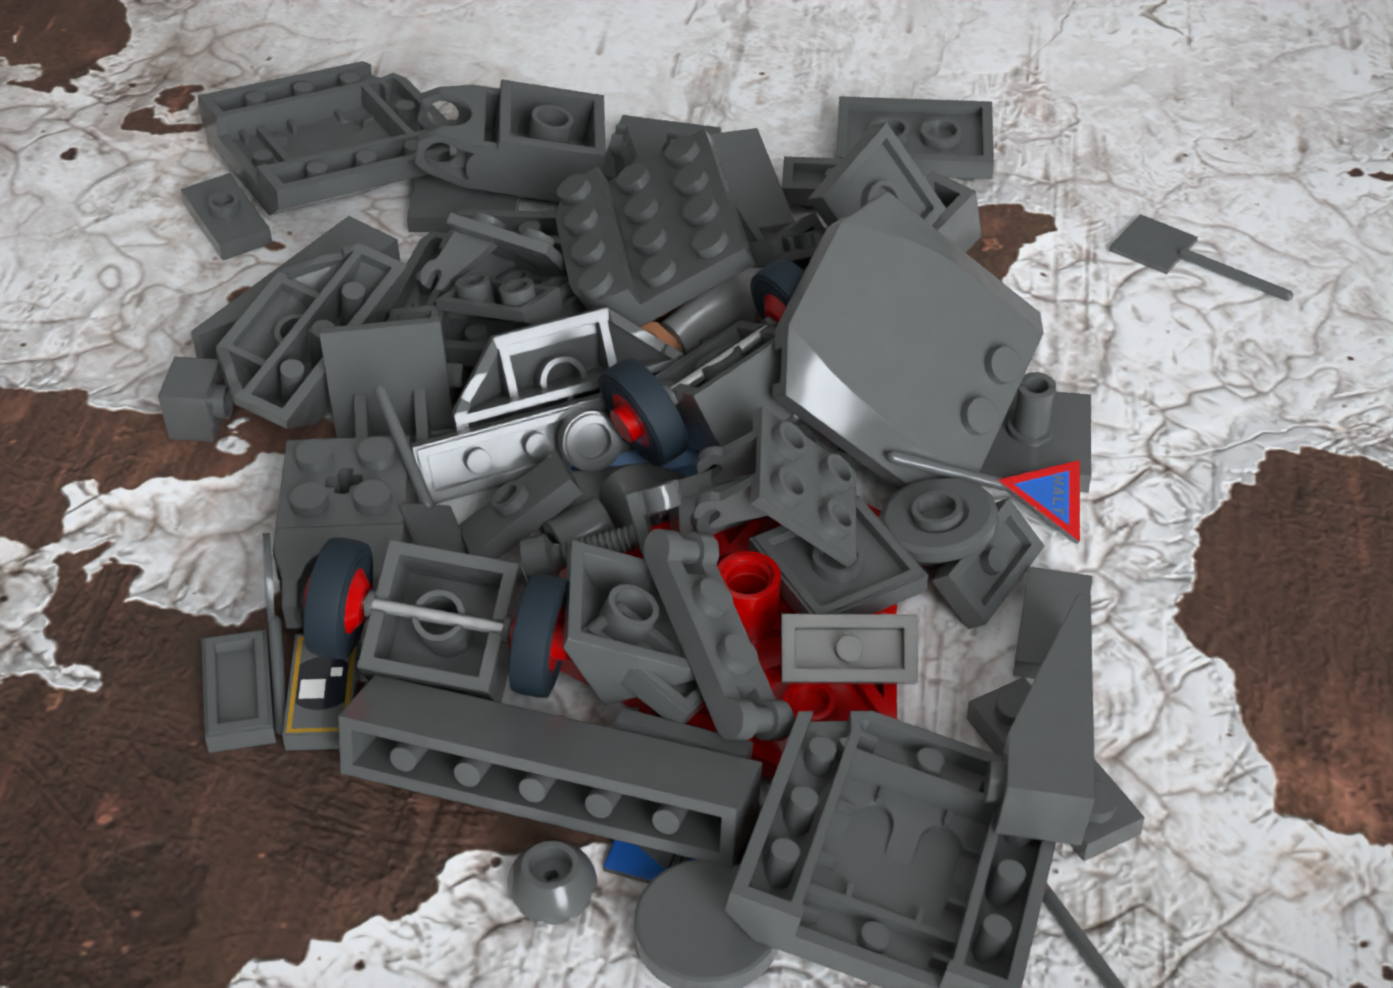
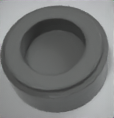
(589, 439)

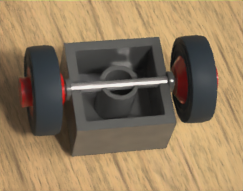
(713, 389)
(437, 618)

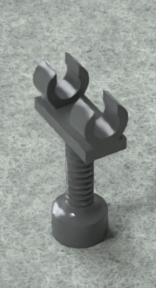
(546, 558)

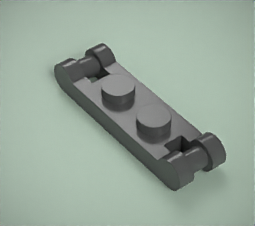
(714, 637)

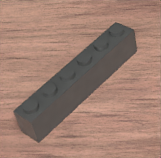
(551, 769)

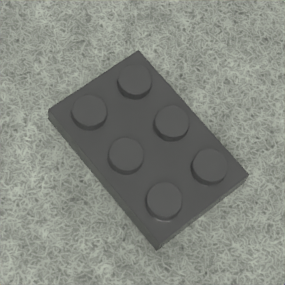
(937, 134)

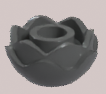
(552, 900)

